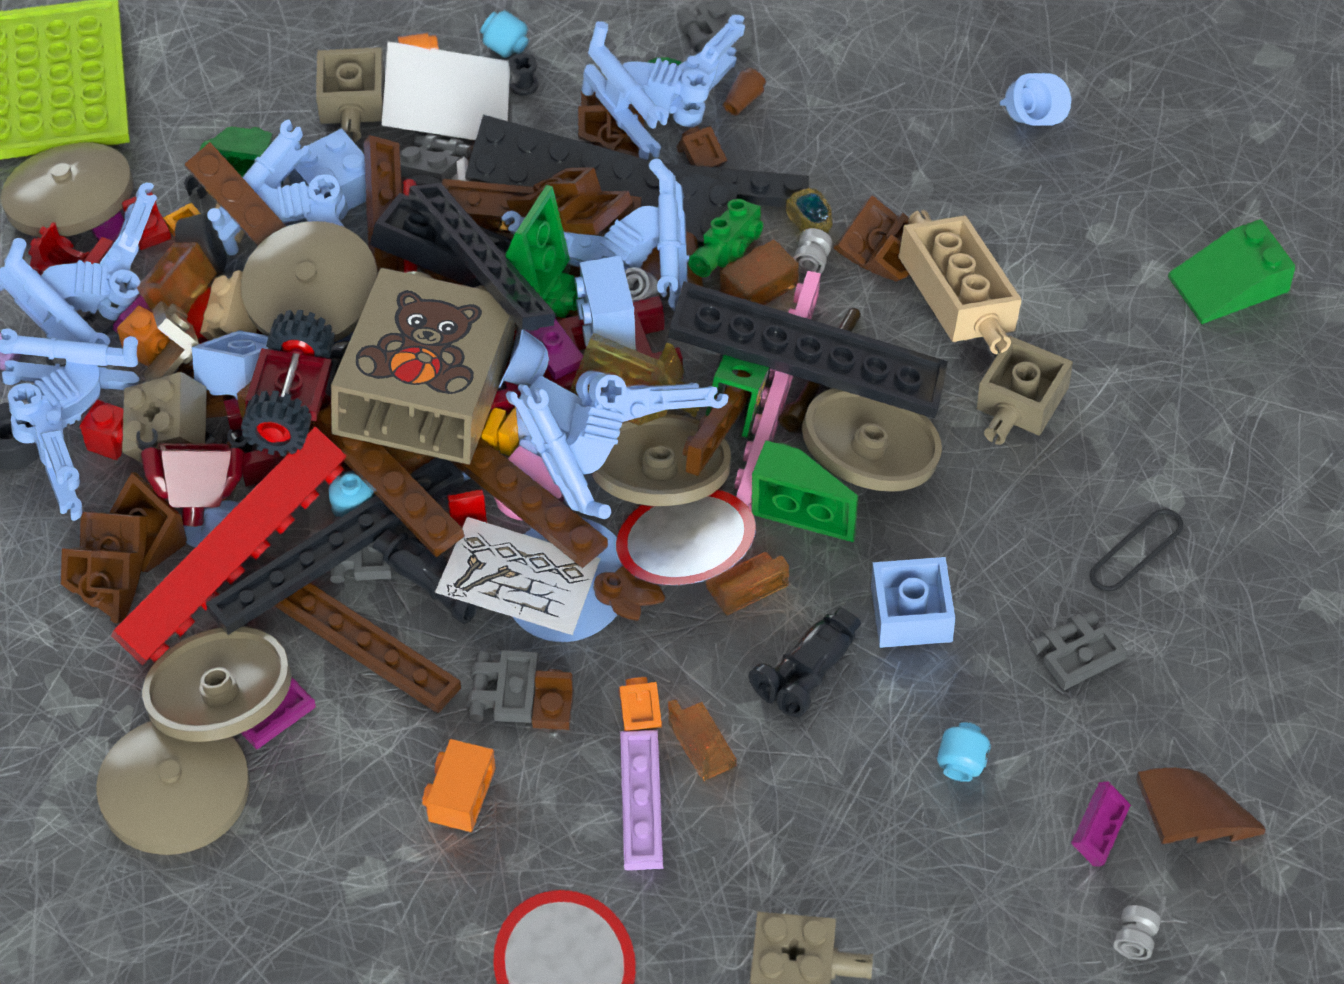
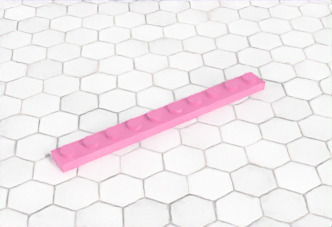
(774, 398)

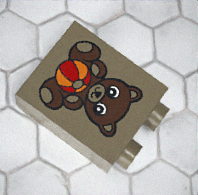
(422, 366)

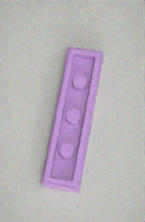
(641, 800)

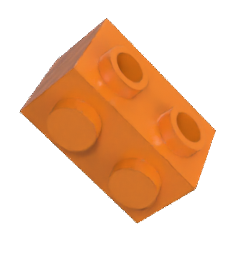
(459, 785)

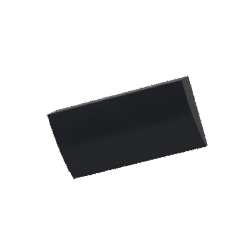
(410, 236)

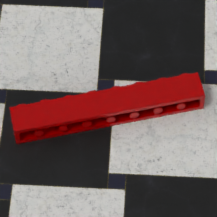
(228, 546)

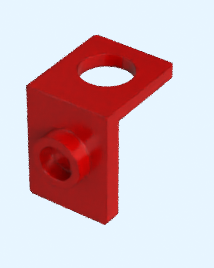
(466, 505)

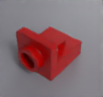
(155, 228)

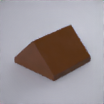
(165, 523)

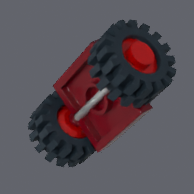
(288, 383)

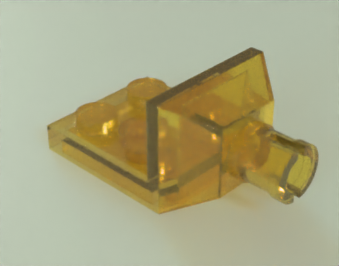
(633, 368)

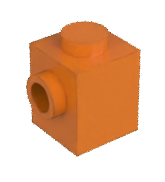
(144, 328)

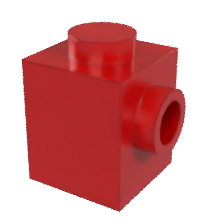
(103, 429)

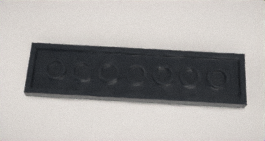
(527, 156)
(808, 349)

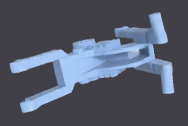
(658, 86)
(290, 203)
(638, 235)
(80, 286)
(60, 398)
(597, 427)

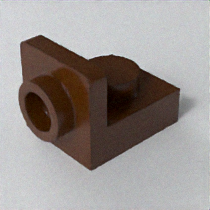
(702, 148)
(553, 699)

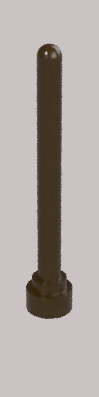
(794, 413)

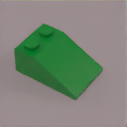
(540, 244)
(1234, 272)
(802, 493)

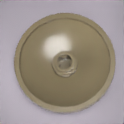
(69, 186)
(310, 270)
(871, 441)
(651, 467)
(216, 684)
(171, 791)

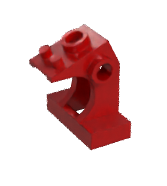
(58, 250)

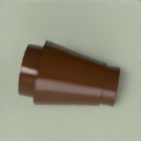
(744, 90)

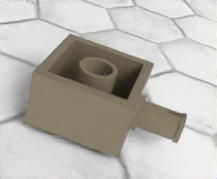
(350, 87)
(1022, 389)
(170, 406)
(801, 951)

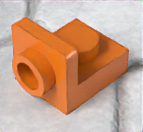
(640, 704)

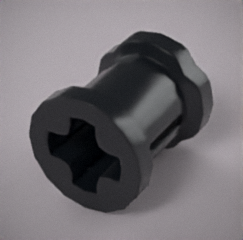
(523, 79)

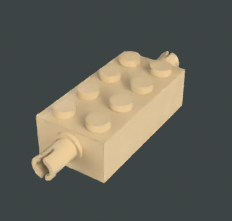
(960, 279)

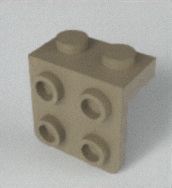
(173, 323)

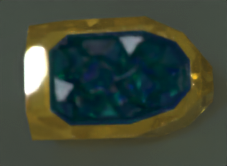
(810, 210)

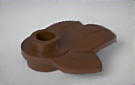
(626, 593)

